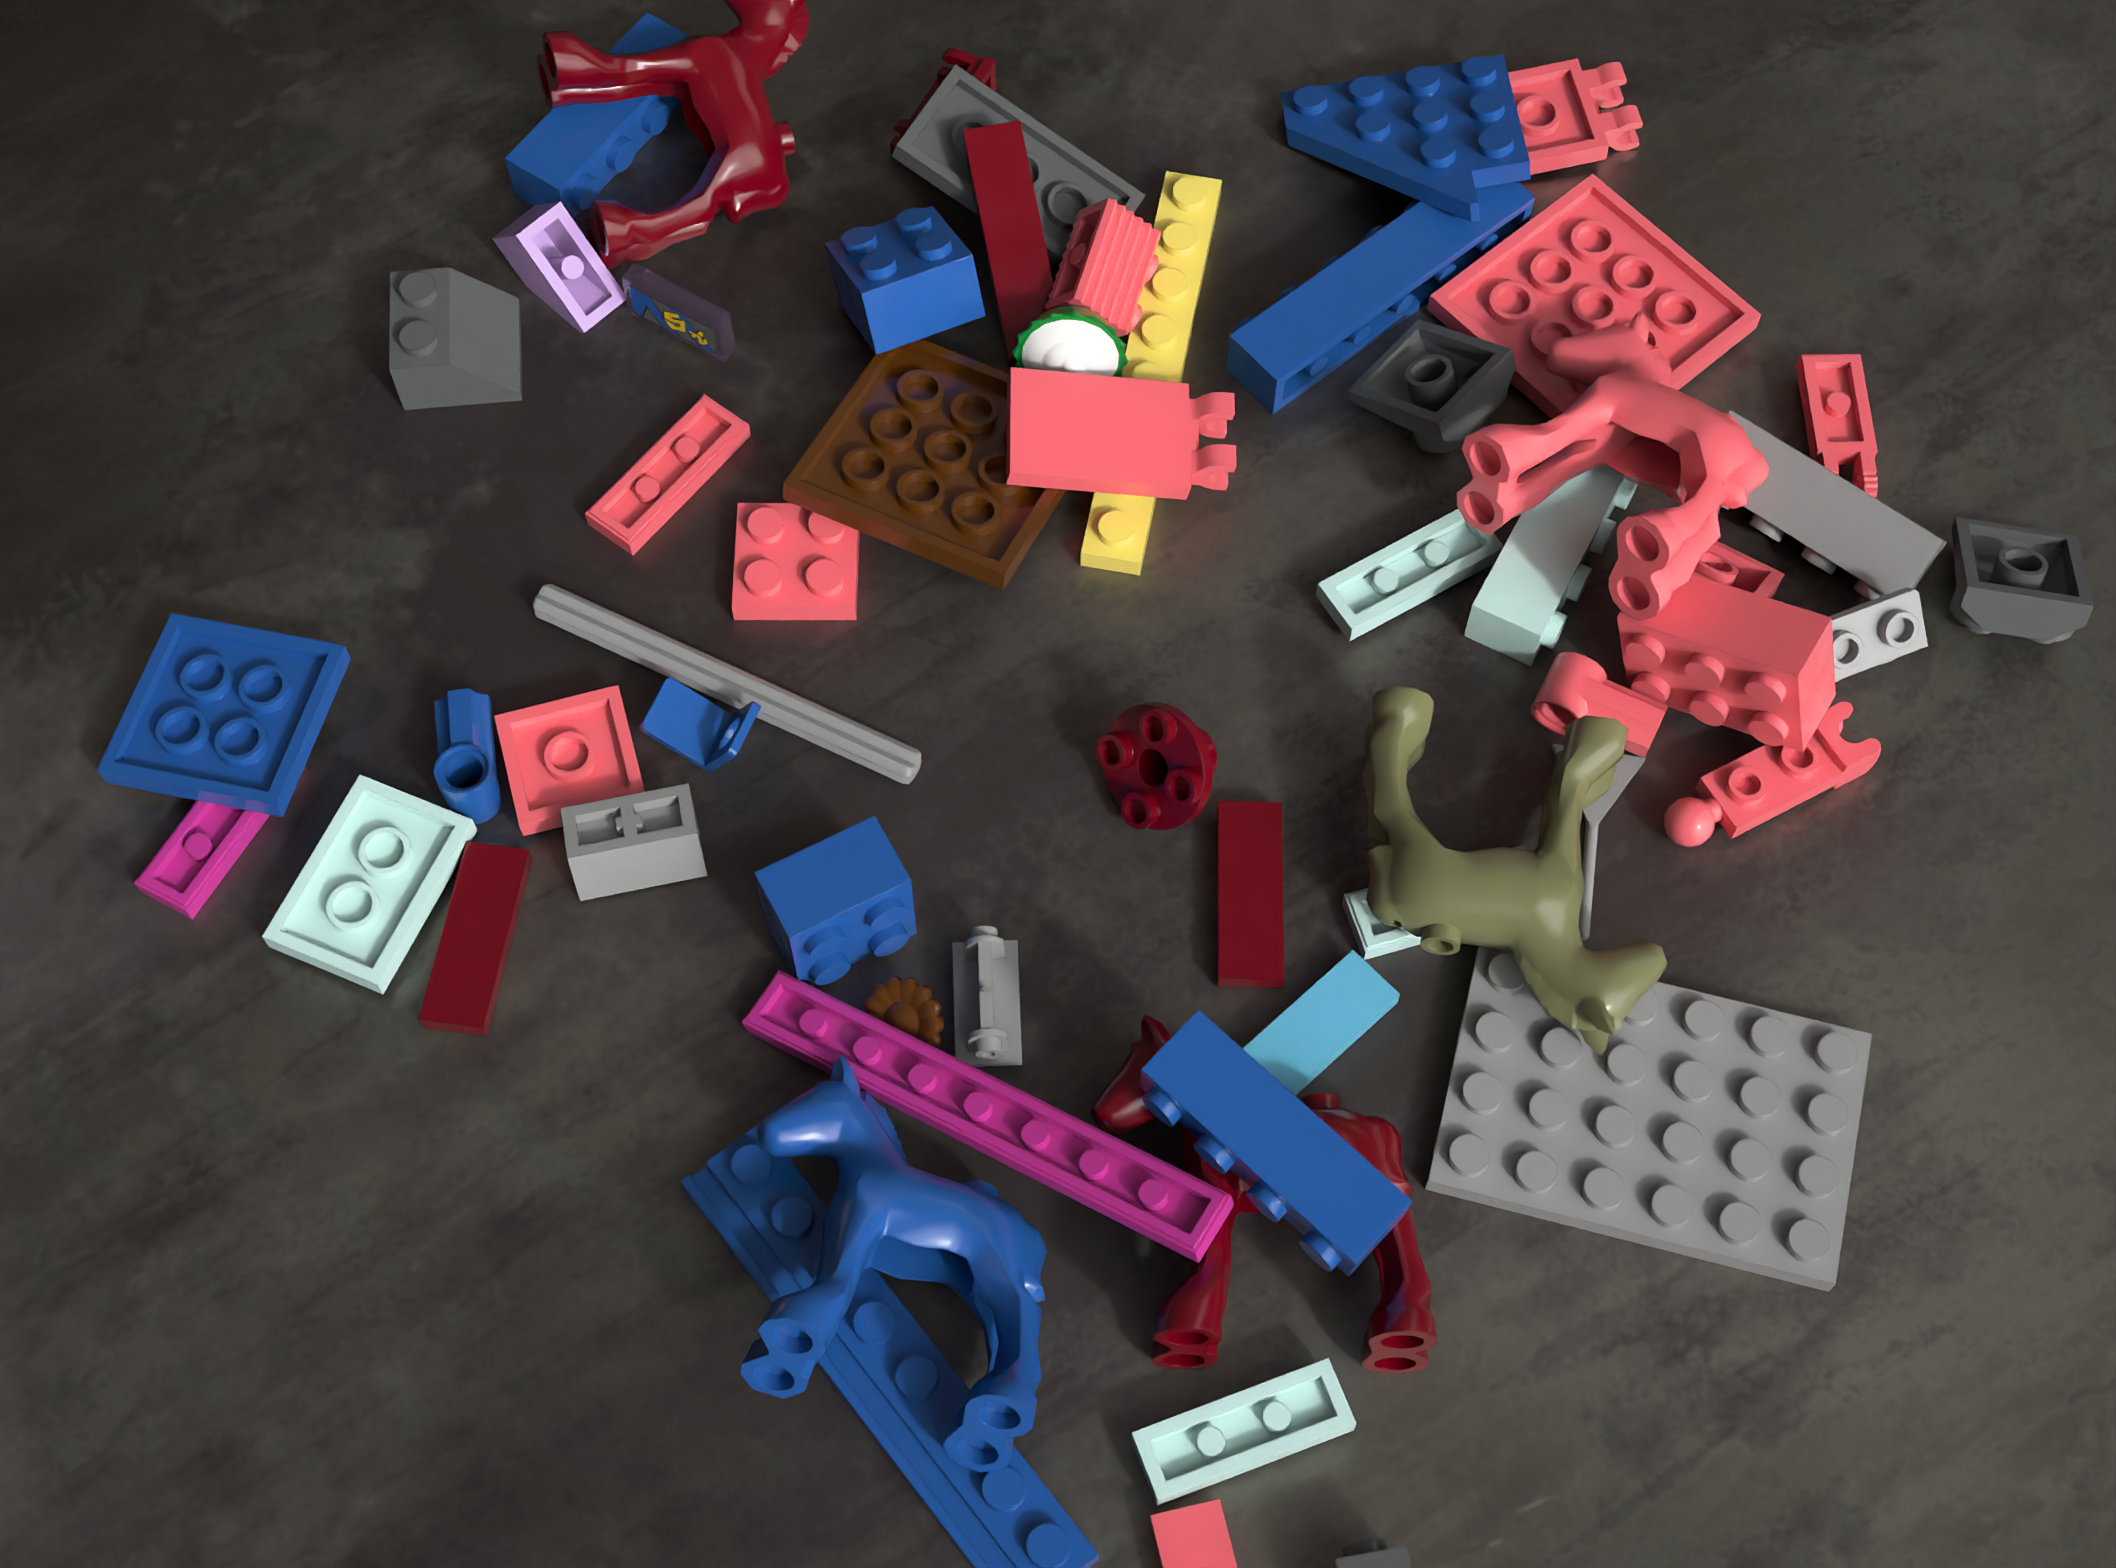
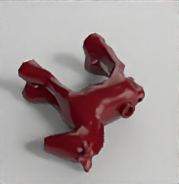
(723, 105)
(1192, 1316)

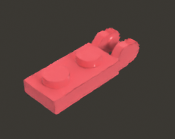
(1838, 415)

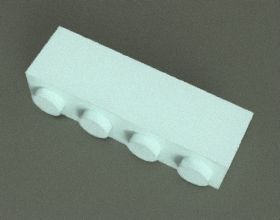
(1546, 565)

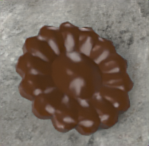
(907, 1008)

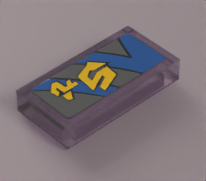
(679, 312)

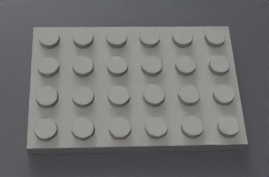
(1688, 1135)

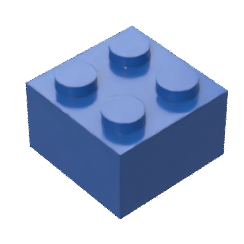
(905, 279)
(838, 903)

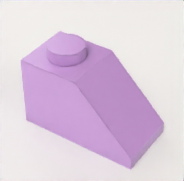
(560, 265)

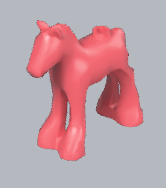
(1641, 432)

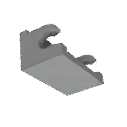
(633, 842)

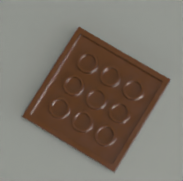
(924, 464)

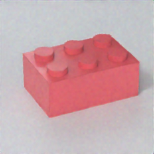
(1734, 661)

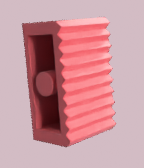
(1107, 264)

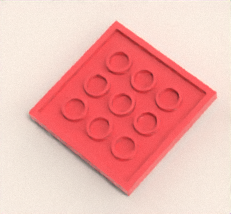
(1584, 269)

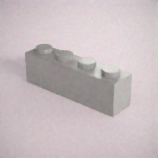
(1836, 520)

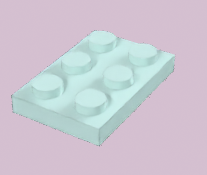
(370, 884)

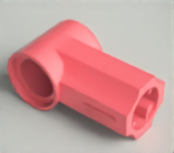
(1581, 688)

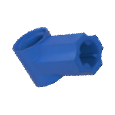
(467, 755)

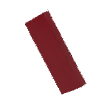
(1250, 895)
(476, 939)

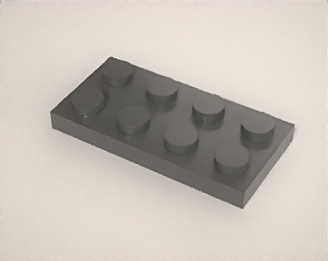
(1060, 172)

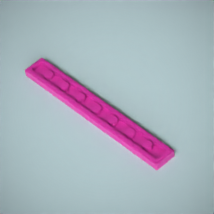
(993, 1117)

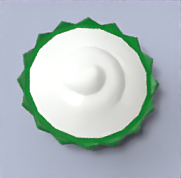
(1071, 342)

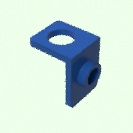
(696, 725)

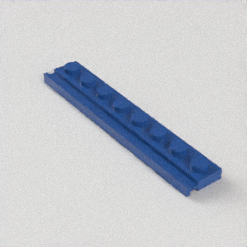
(884, 1368)

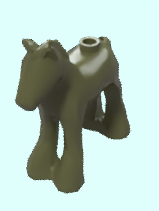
(1503, 894)

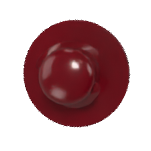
(1157, 766)

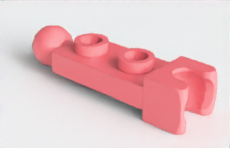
(1770, 782)

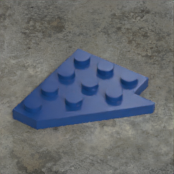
(1418, 130)

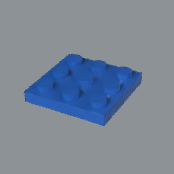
(225, 714)

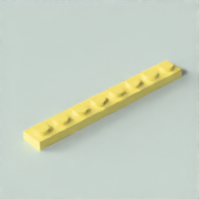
(1157, 351)

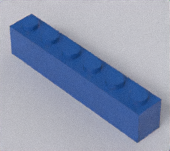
(1366, 293)

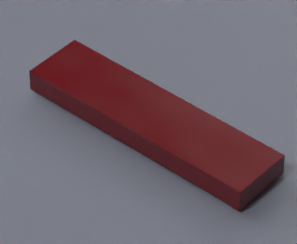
(1009, 226)

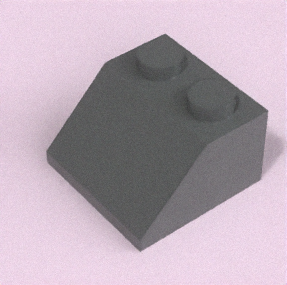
(453, 340)

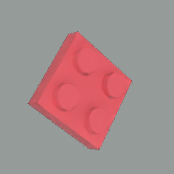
(793, 565)
(567, 756)

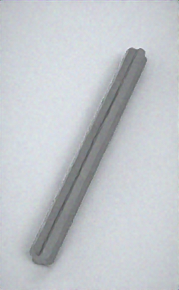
(728, 683)

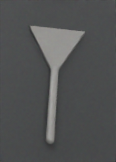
(1593, 814)

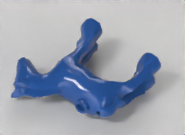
(912, 1230)

